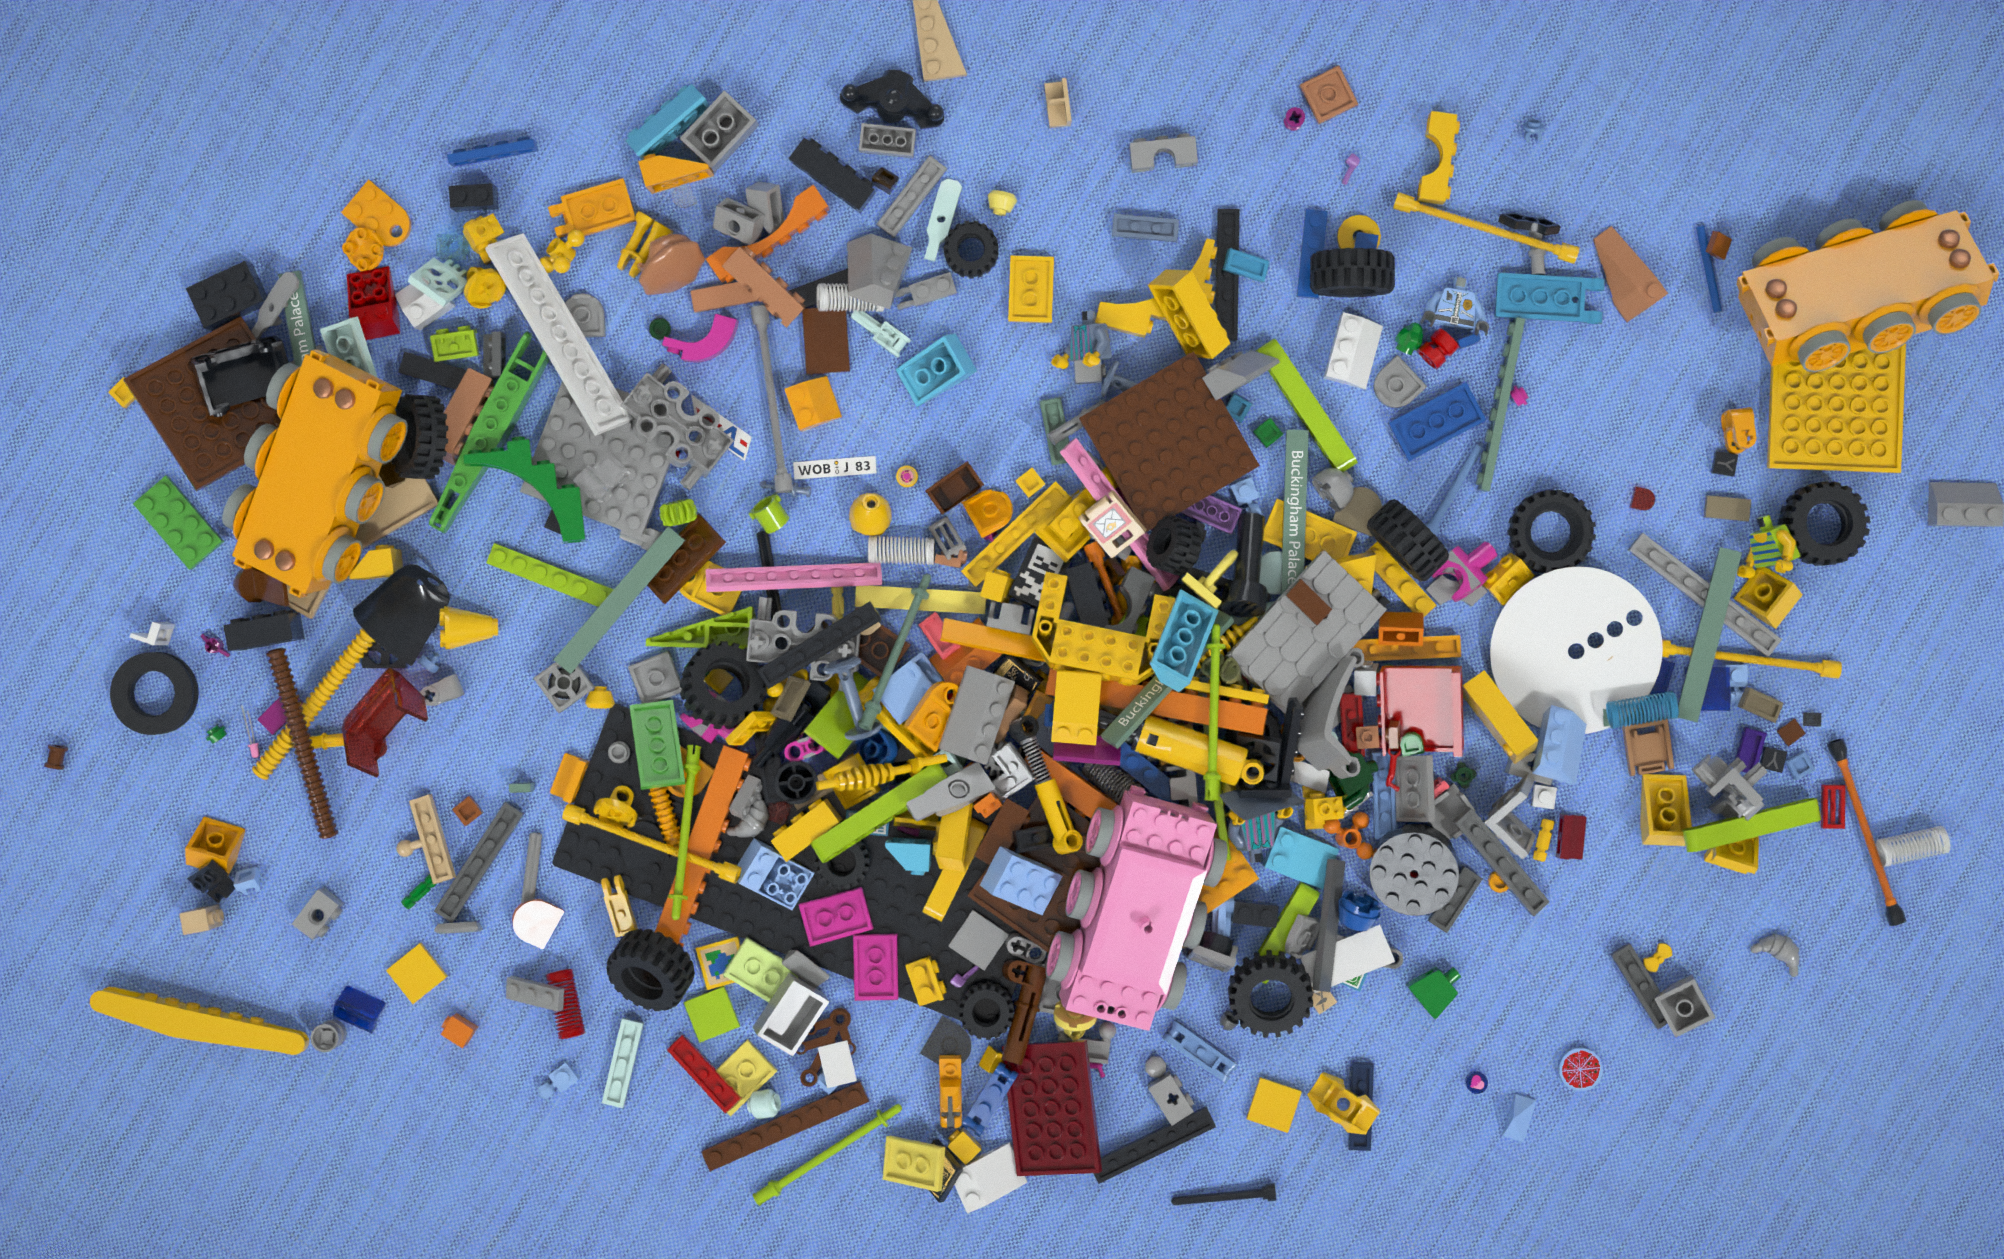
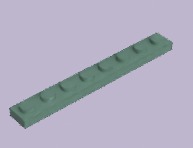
(1498, 414)

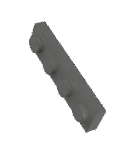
(1640, 982)

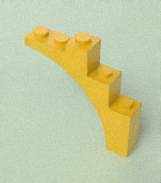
(1135, 317)

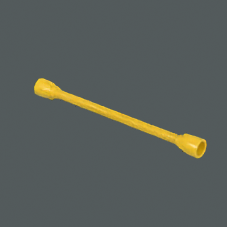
(1564, 251)
(1826, 668)
(577, 815)

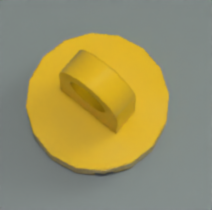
(483, 287)
(617, 811)

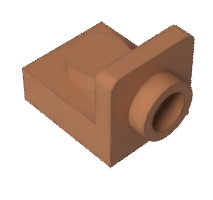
(953, 562)
(1367, 737)

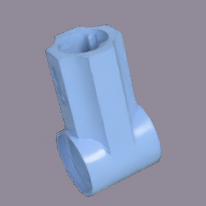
(1222, 918)

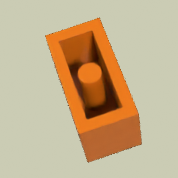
(1401, 629)

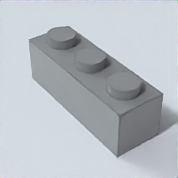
(746, 796)

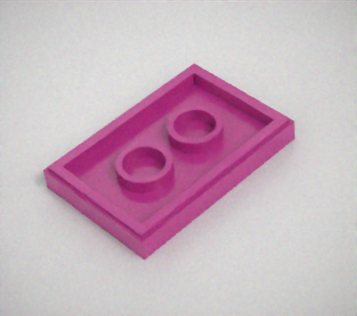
(836, 916)
(875, 967)

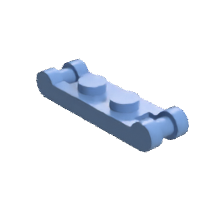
(1200, 1051)

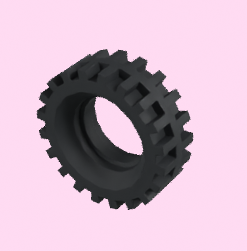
(425, 437)
(1580, 528)
(1270, 968)

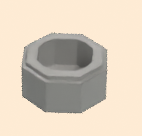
(1155, 1066)

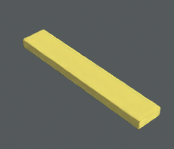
(938, 599)

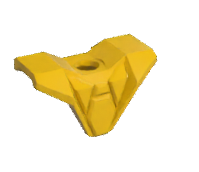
(1356, 1118)

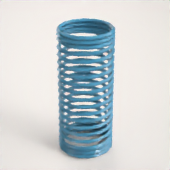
(1669, 699)

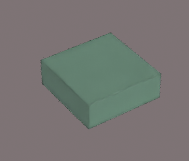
(521, 787)

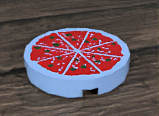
(1580, 1069)

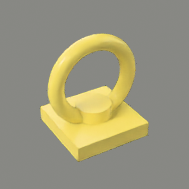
(1205, 586)

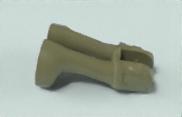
(1228, 672)

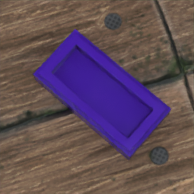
(1750, 747)

